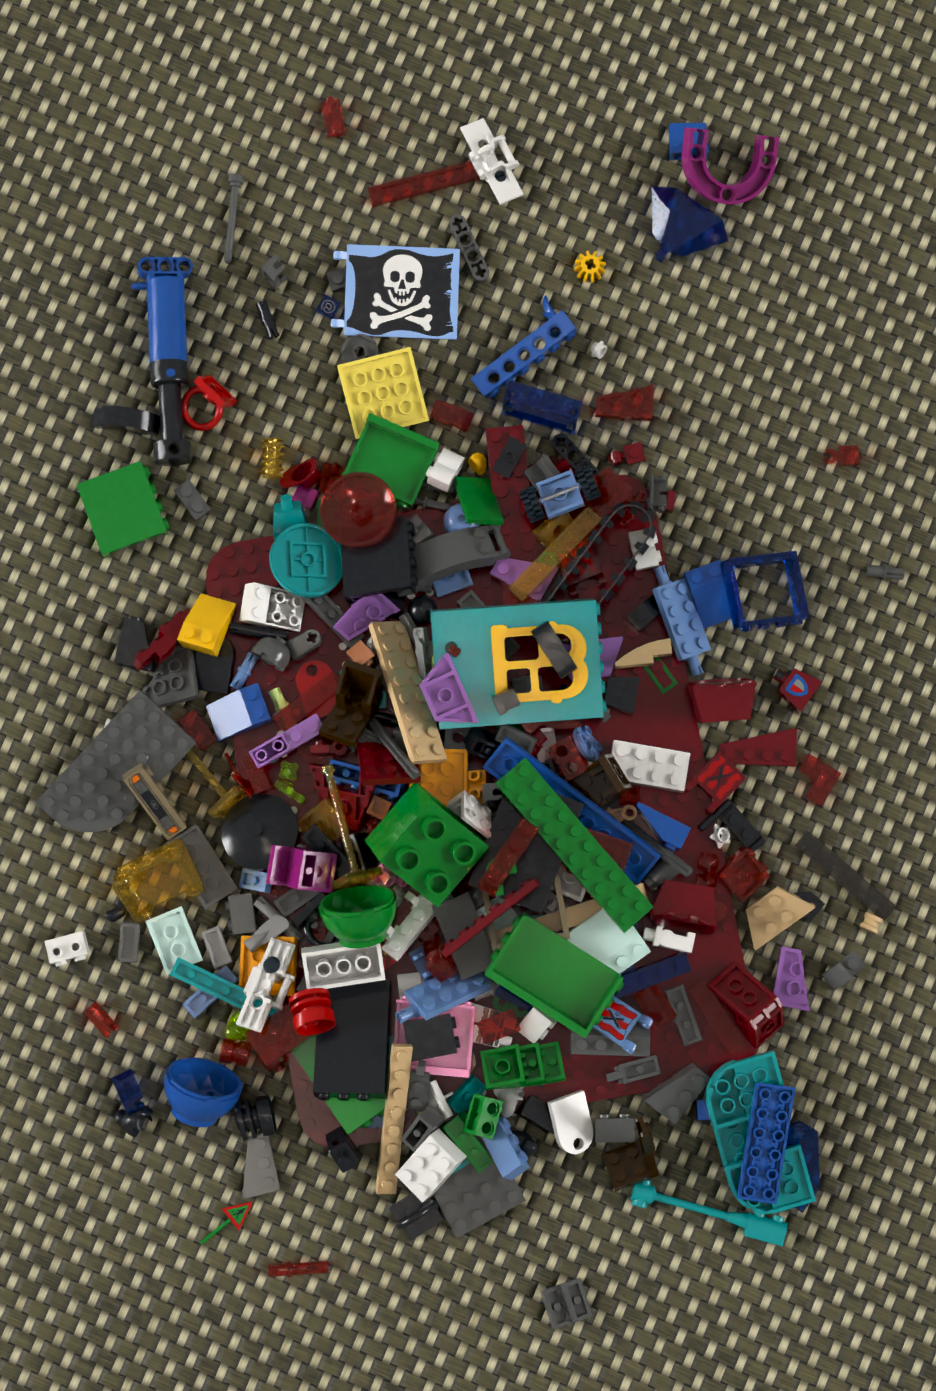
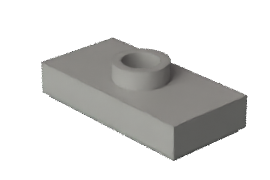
(216, 947)

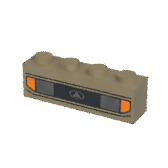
(154, 800)

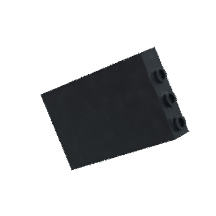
(354, 1053)

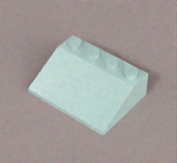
(607, 943)

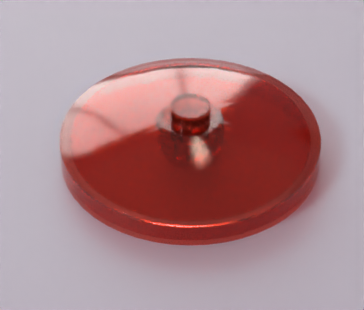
(358, 510)

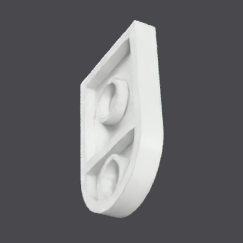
(571, 1121)

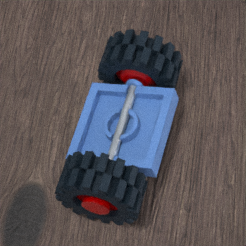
(560, 494)

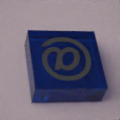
(328, 307)

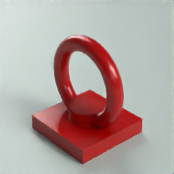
(215, 394)

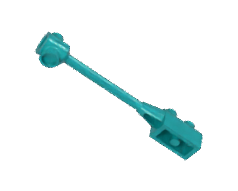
(755, 1224)

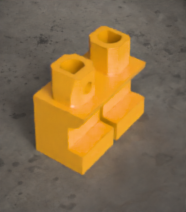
(474, 783)

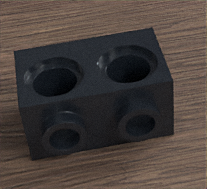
(364, 855)

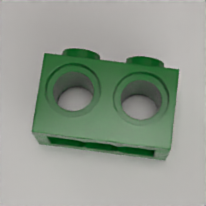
(483, 1116)

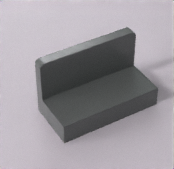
(541, 470)

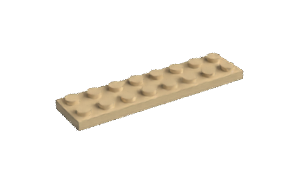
(403, 681)

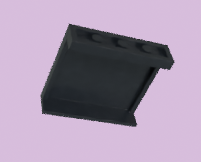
(382, 566)

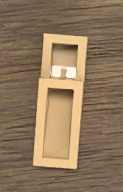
(644, 654)

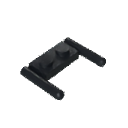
(736, 824)

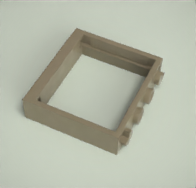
(566, 935)

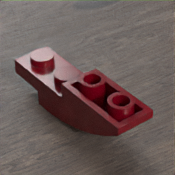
(164, 644)

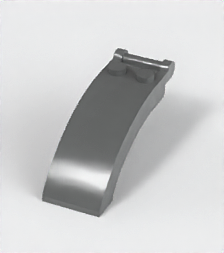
(455, 553)

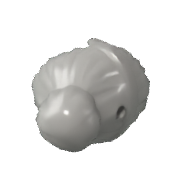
(510, 1099)

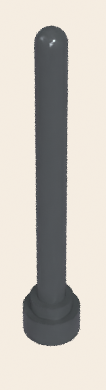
(235, 182)

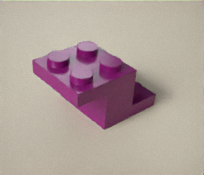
(301, 868)

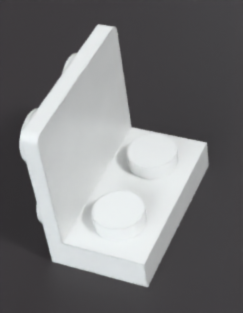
(472, 812)

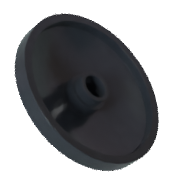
(254, 826)

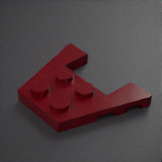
(353, 802)

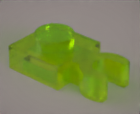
(286, 788)

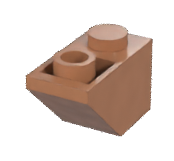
(361, 654)

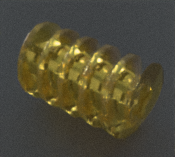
(271, 458)

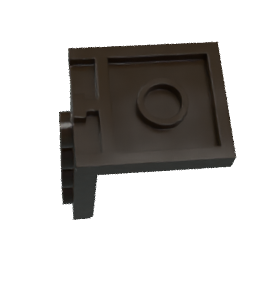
(633, 1161)

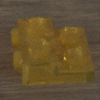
(324, 817)

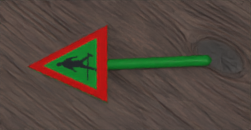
(235, 1214)

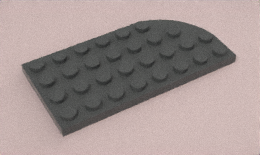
(92, 789)

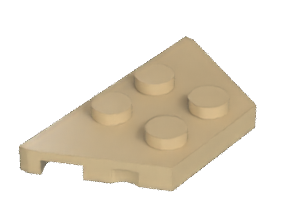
(774, 914)

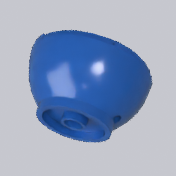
(200, 1090)

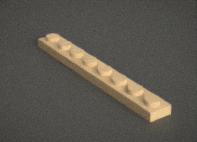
(393, 1118)

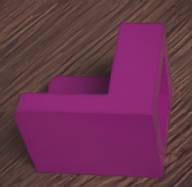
(307, 497)

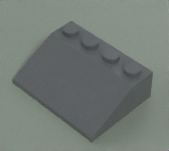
(598, 1044)

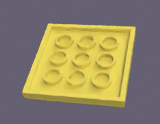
(385, 387)

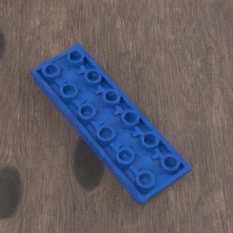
(766, 1142)

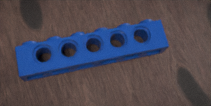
(528, 344)

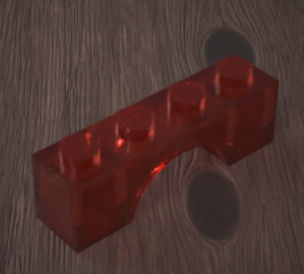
(507, 857)

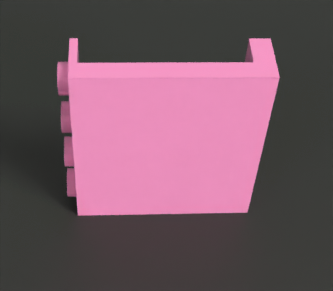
(453, 1064)

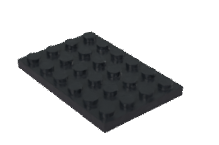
(535, 862)

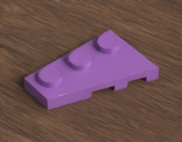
(790, 980)

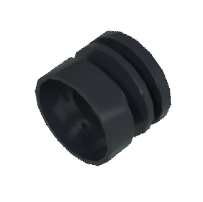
(255, 1117)

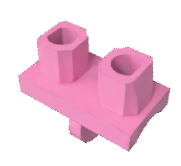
(389, 877)

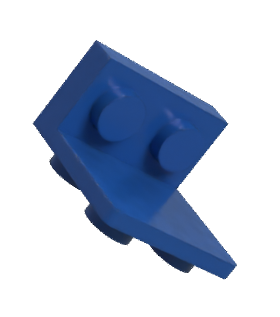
(676, 135)

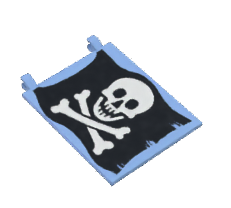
(400, 291)

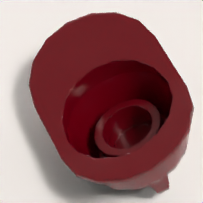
(302, 474)

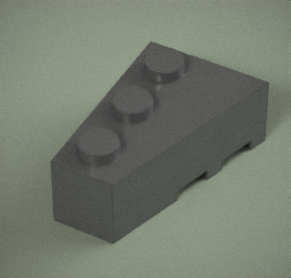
(678, 1092)

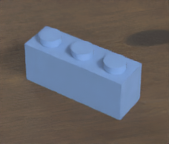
(506, 1152)

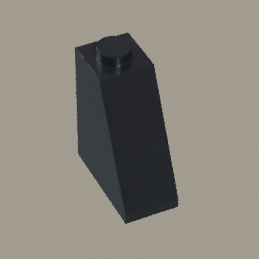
(131, 641)

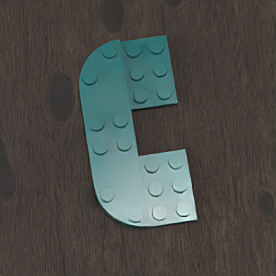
(729, 1108)

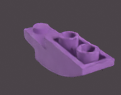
(286, 741)

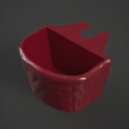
(722, 699)
(685, 908)

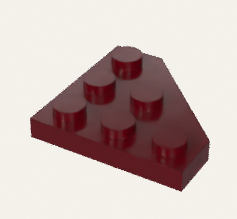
(380, 767)

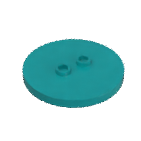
(306, 560)

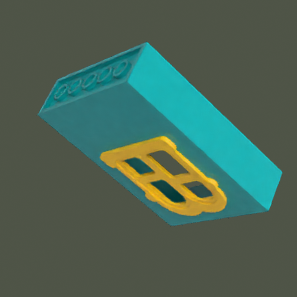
(484, 668)

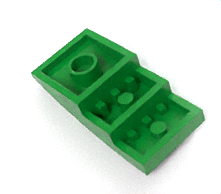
(522, 1065)

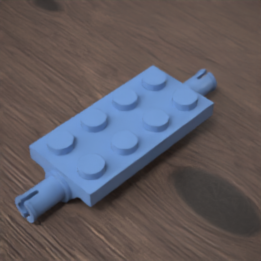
(681, 619)
(435, 997)

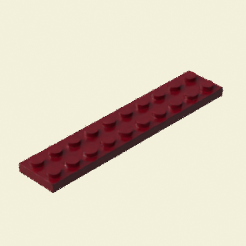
(516, 526)

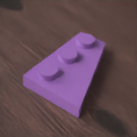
(510, 569)
(362, 613)

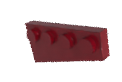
(763, 750)

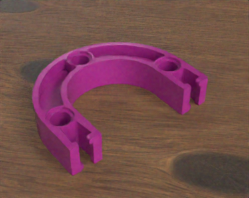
(738, 192)

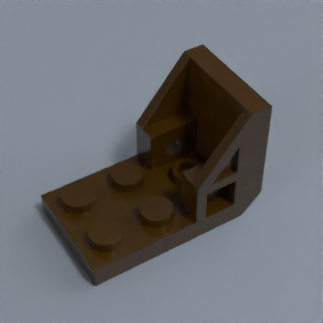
(356, 703)
(602, 781)

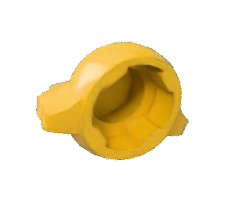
(477, 463)

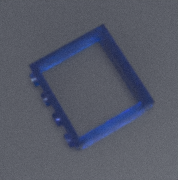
(541, 407)
(795, 583)

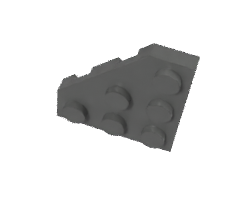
(174, 679)

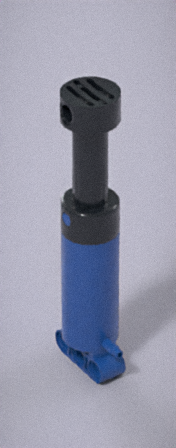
(167, 351)

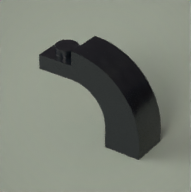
(126, 418)

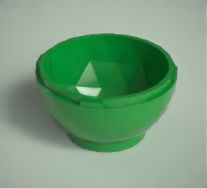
(359, 914)

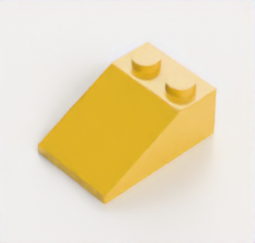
(206, 625)

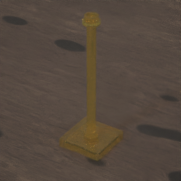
(227, 799)
(355, 876)

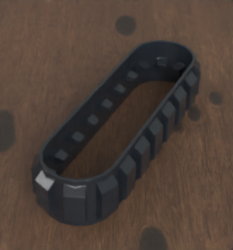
(594, 537)

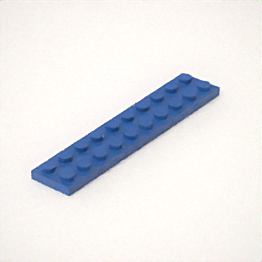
(592, 816)

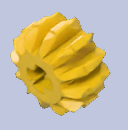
(596, 270)

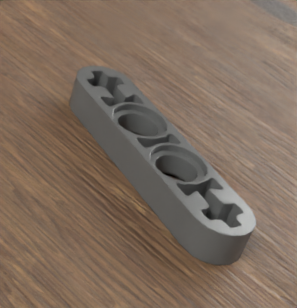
(469, 248)

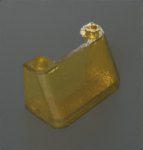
(156, 879)

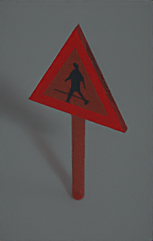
(243, 783)

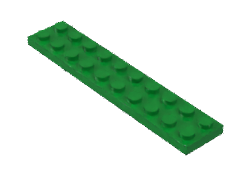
(574, 845)

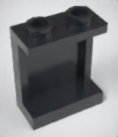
(432, 1036)

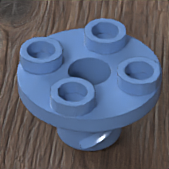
(586, 743)

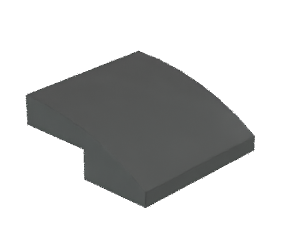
(566, 1303)

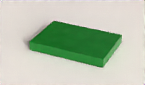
(478, 501)

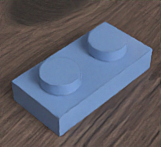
(254, 881)

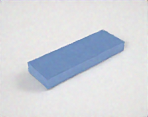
(201, 1000)

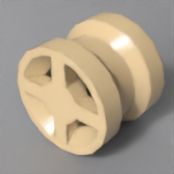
(871, 923)

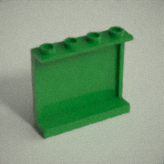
(394, 456)
(123, 508)

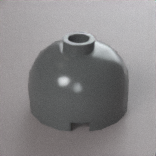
(273, 652)

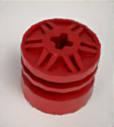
(312, 1011)

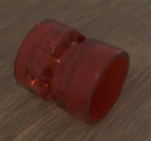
(235, 1052)

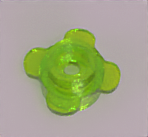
(293, 769)

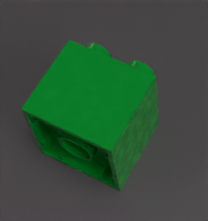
(426, 844)

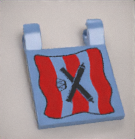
(618, 1023)

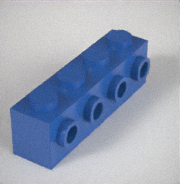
(349, 773)

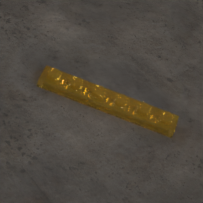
(554, 554)

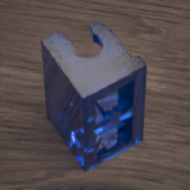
(128, 1091)

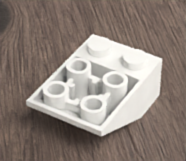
(271, 607)

